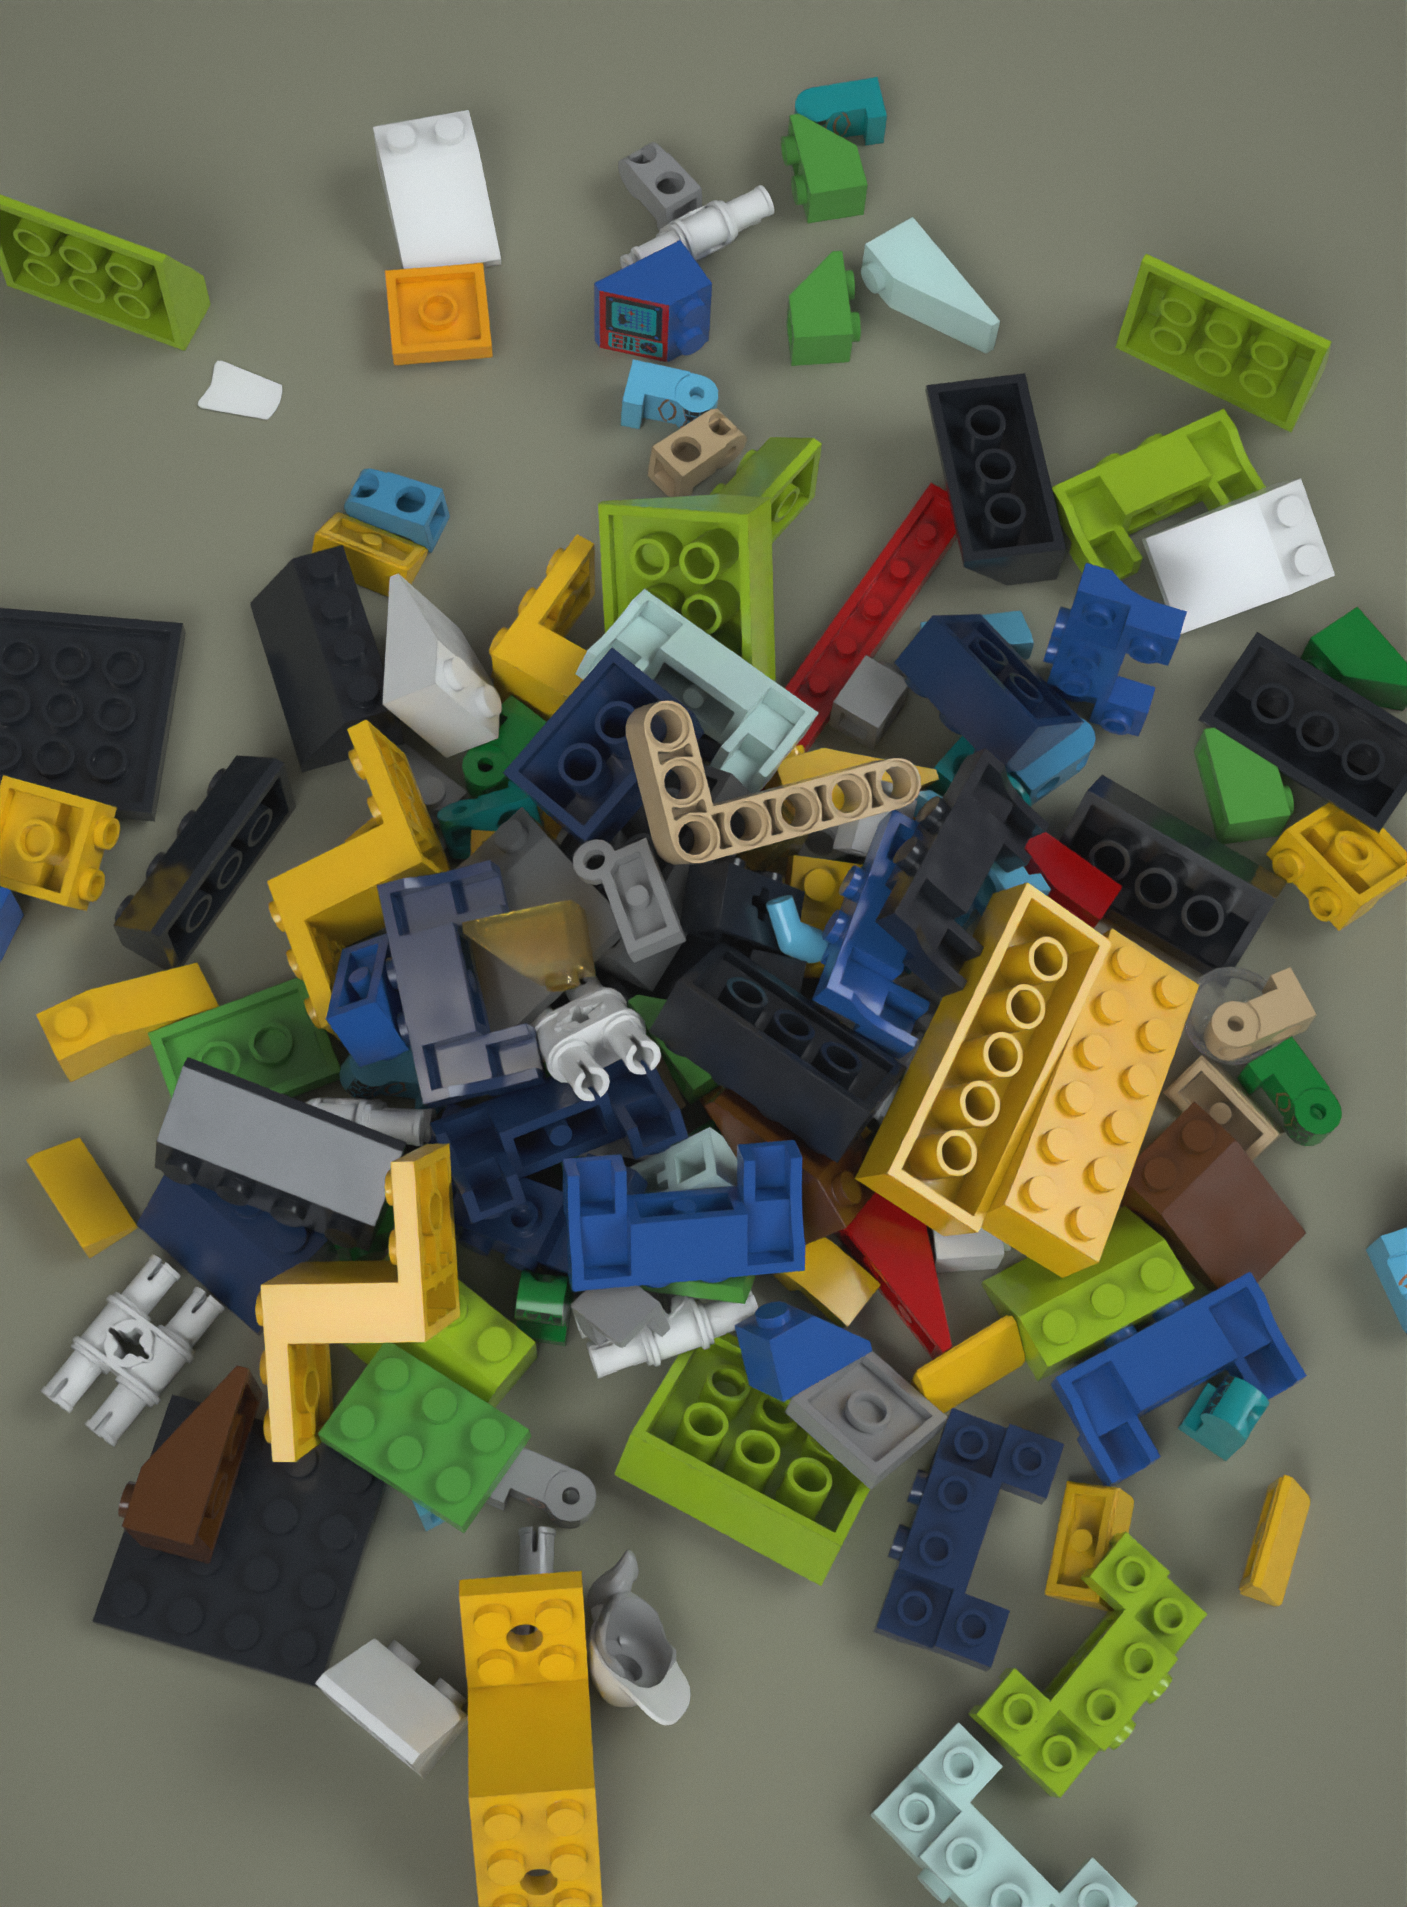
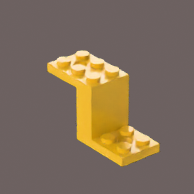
(533, 655)
(336, 894)
(359, 1302)
(530, 1742)

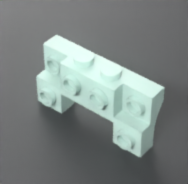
(730, 697)
(963, 1850)

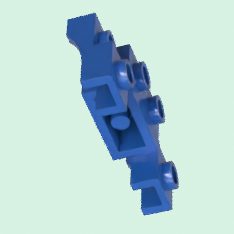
(1092, 643)
(864, 957)
(684, 1233)
(1151, 1367)

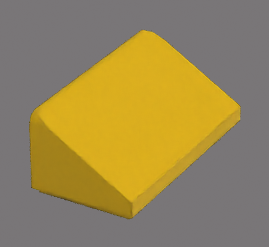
(371, 552)
(82, 1195)
(971, 1365)
(1085, 1527)
(1275, 1542)

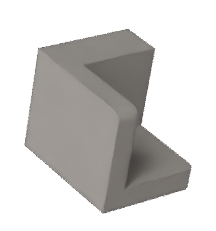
(618, 1314)

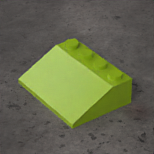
(100, 274)
(1222, 343)
(701, 559)
(742, 1463)

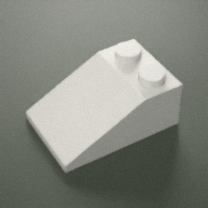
(436, 191)
(1240, 555)
(435, 676)
(396, 1704)

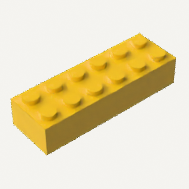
(985, 1062)
(1093, 1113)

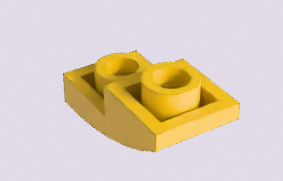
(832, 1282)

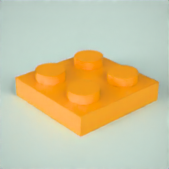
(438, 314)

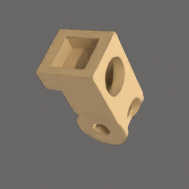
(694, 453)
(1248, 1027)

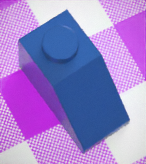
(365, 1004)
(793, 1349)

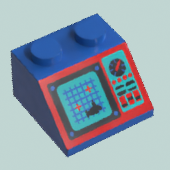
(654, 306)

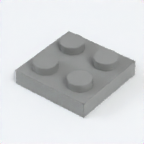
(867, 1417)

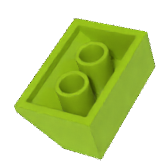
(780, 470)
(1075, 1314)
(475, 1351)

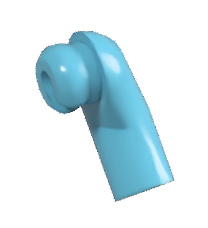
(793, 936)

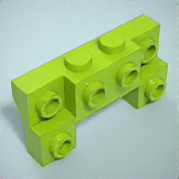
(1148, 485)
(1105, 1678)

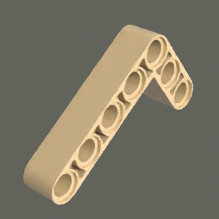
(760, 809)

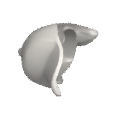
(629, 1648)

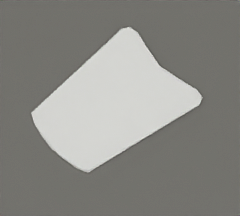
(241, 392)

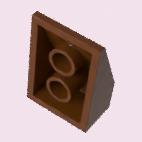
(828, 1188)
(1210, 1202)
(191, 1476)

